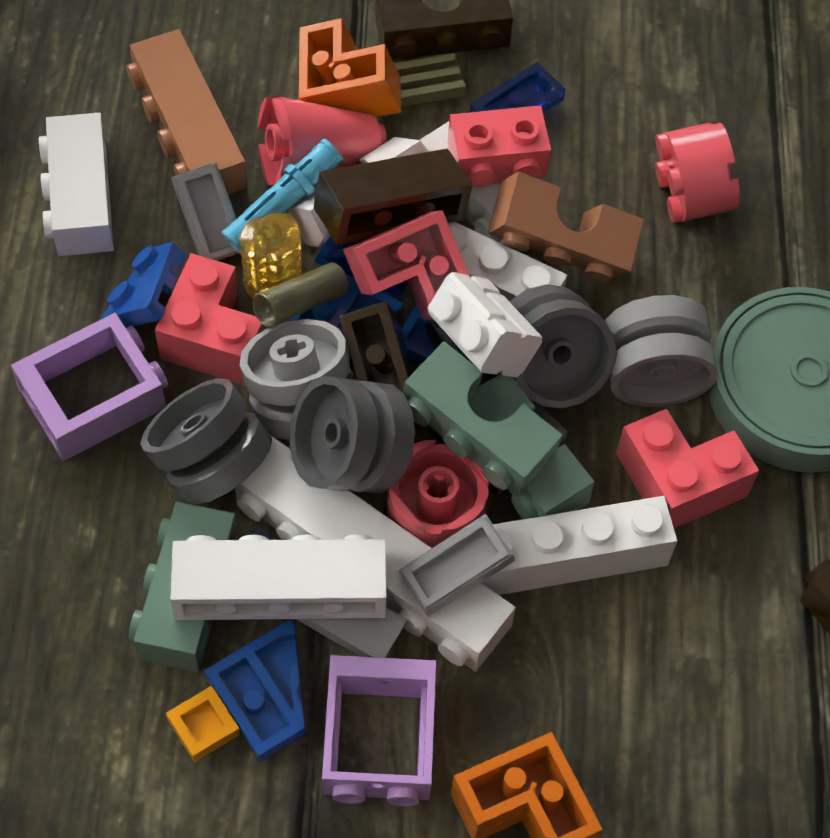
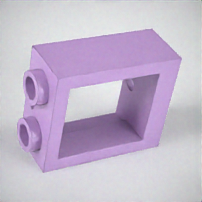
(107, 418)
(379, 678)

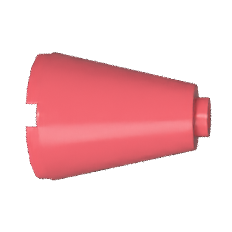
(298, 126)

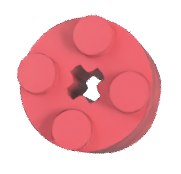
(697, 171)
(437, 494)

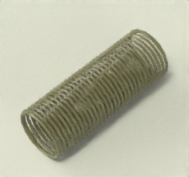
(288, 300)

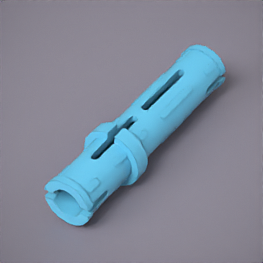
(290, 188)

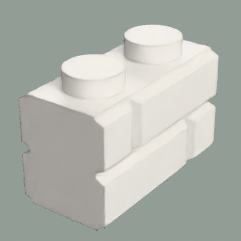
(484, 325)

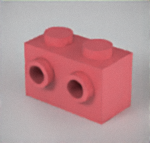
(500, 144)

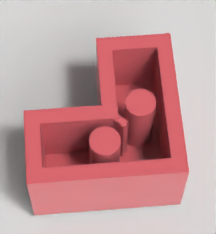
(413, 251)
(200, 321)
(689, 478)

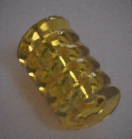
(270, 252)

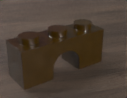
(416, 30)

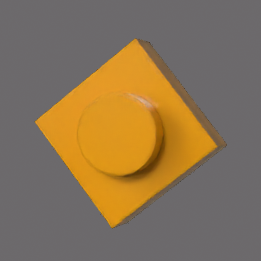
(203, 724)

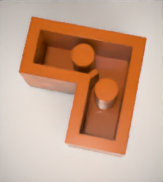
(344, 77)
(525, 786)

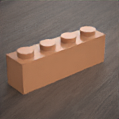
(184, 108)

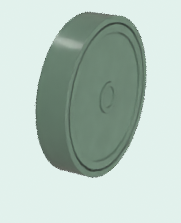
(777, 377)

